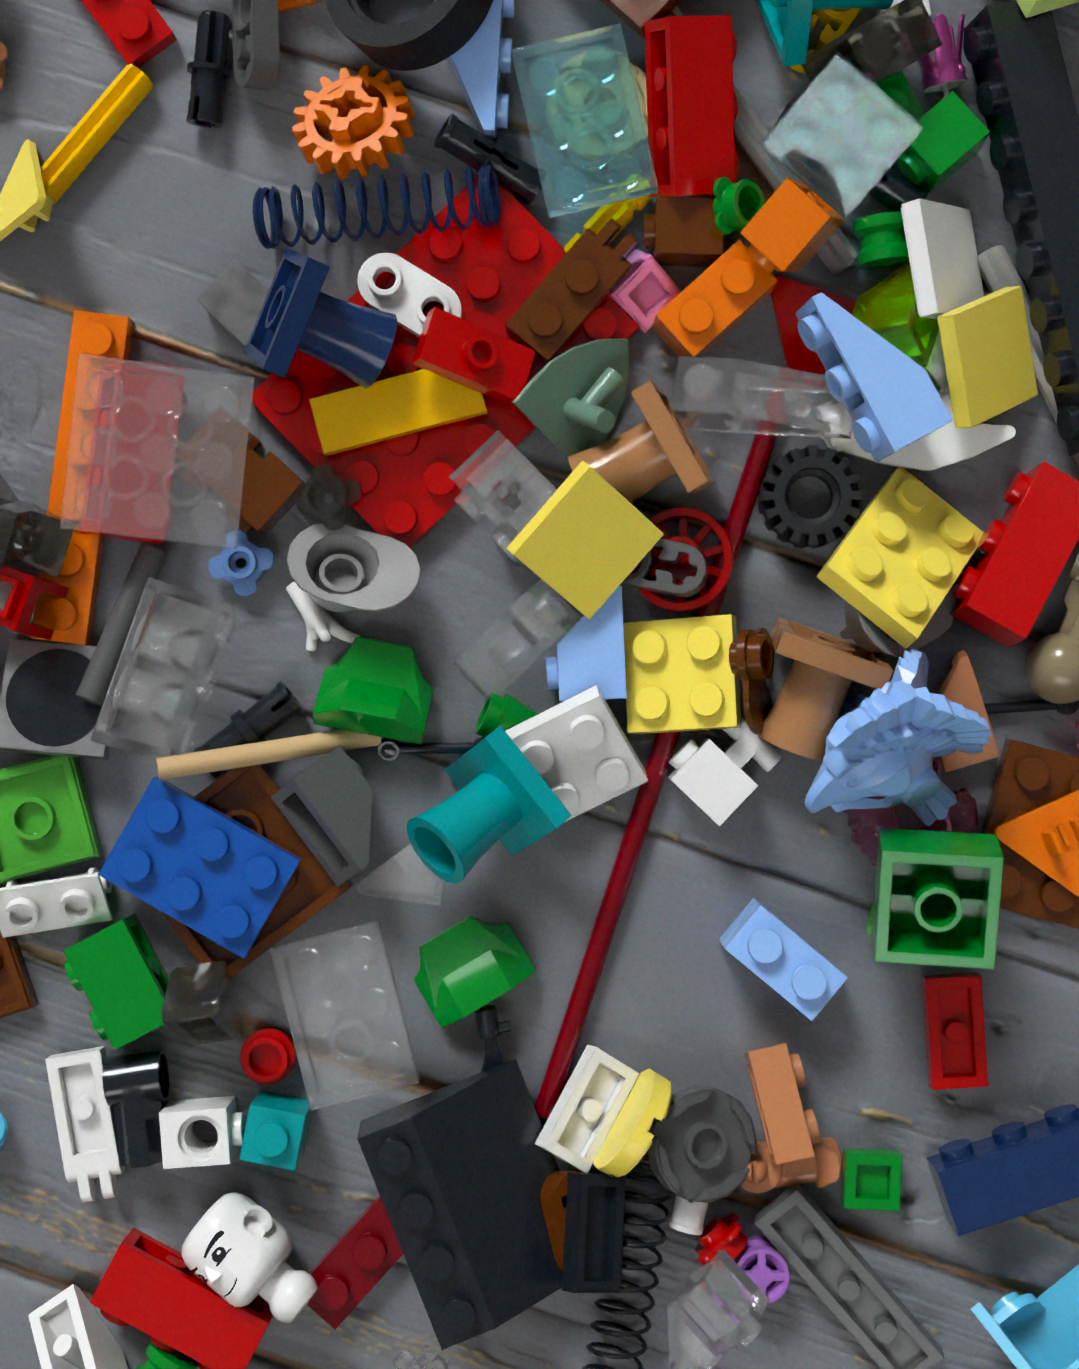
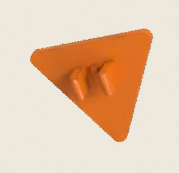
(1048, 839)

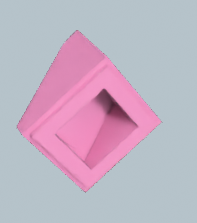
(644, 289)

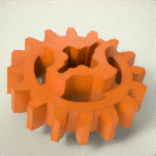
(354, 122)

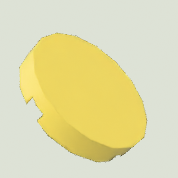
(630, 1133)

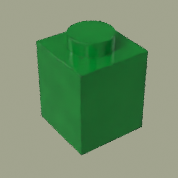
(946, 143)

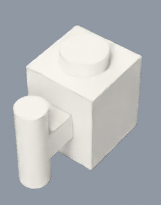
(715, 777)

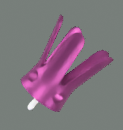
(947, 70)

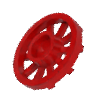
(684, 568)

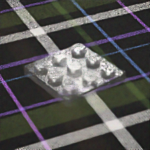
(157, 452)

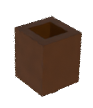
(682, 232)

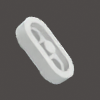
(408, 294)

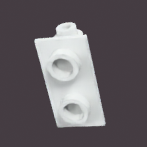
(54, 903)

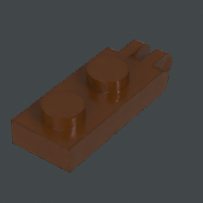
(572, 291)

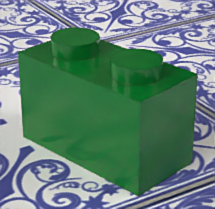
(120, 980)

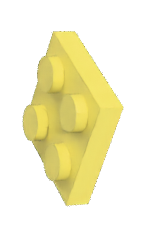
(681, 675)

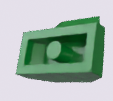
(375, 692)
(470, 968)

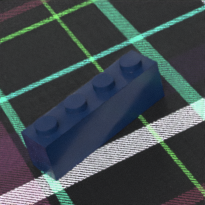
(1009, 1172)

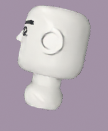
(244, 1255)

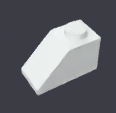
(73, 1335)

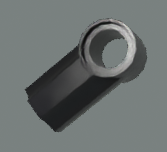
(138, 1092)

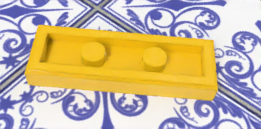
(391, 409)

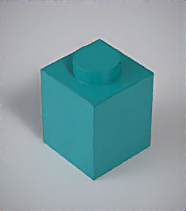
(276, 1130)

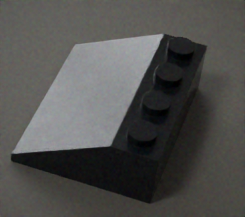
(467, 1199)

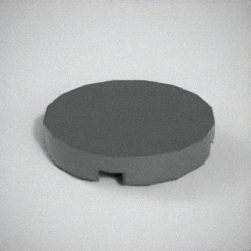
(702, 1144)

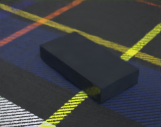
(593, 1233)

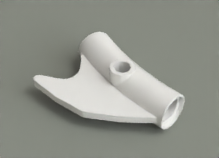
(943, 446)

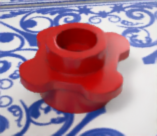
(720, 1235)

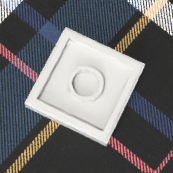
(941, 256)

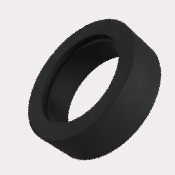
(413, 43)

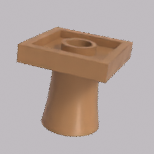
(649, 451)
(816, 686)

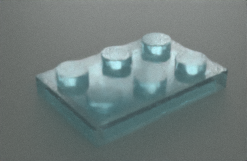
(584, 120)

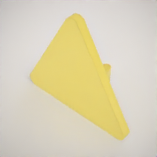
(24, 194)

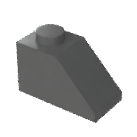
(331, 813)

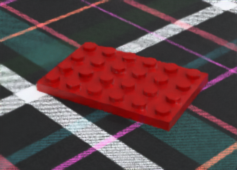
(492, 274)

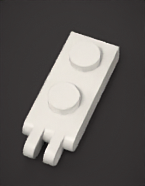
(84, 1121)

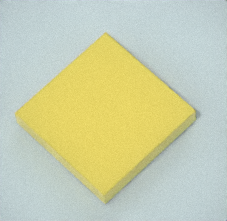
(987, 356)
(585, 540)

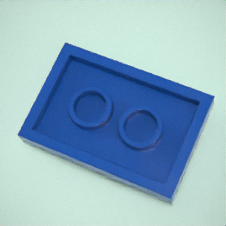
(200, 866)

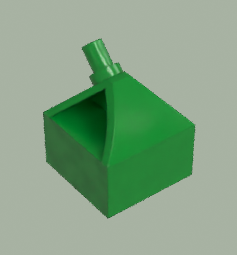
(937, 898)

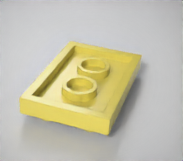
(901, 557)

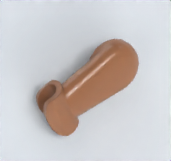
(821, 1169)

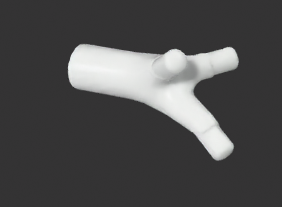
(317, 620)

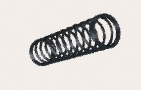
(640, 1172)

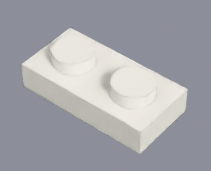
(587, 1108)

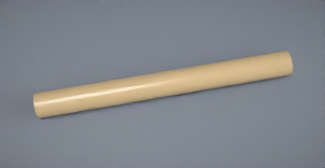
(261, 753)

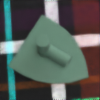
(578, 395)

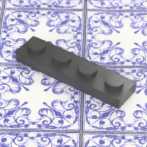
(846, 1282)

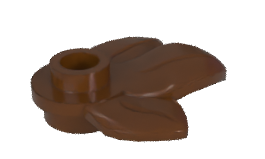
(754, 662)

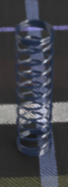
(487, 194)

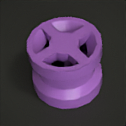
(771, 1280)

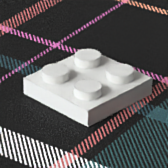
(580, 752)

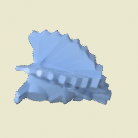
(889, 743)

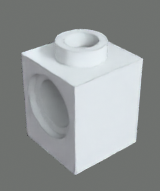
(181, 1145)

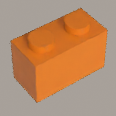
(790, 228)
(714, 303)

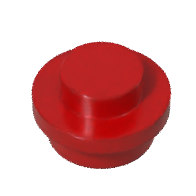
(268, 1056)

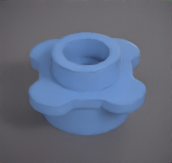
(243, 579)

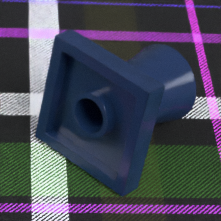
(319, 325)

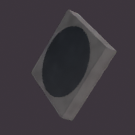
(40, 701)

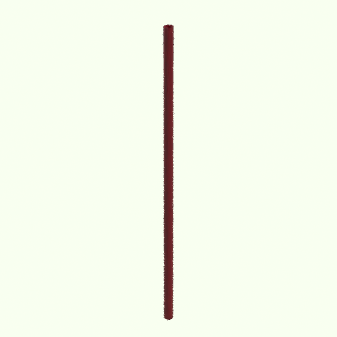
(642, 812)

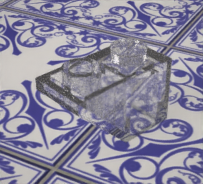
(712, 1313)

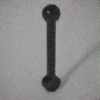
(1032, 705)
(390, 748)

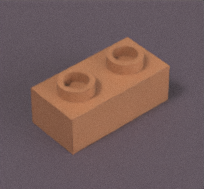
(775, 1086)

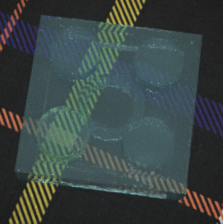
(842, 135)

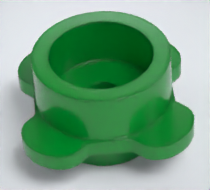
(735, 204)

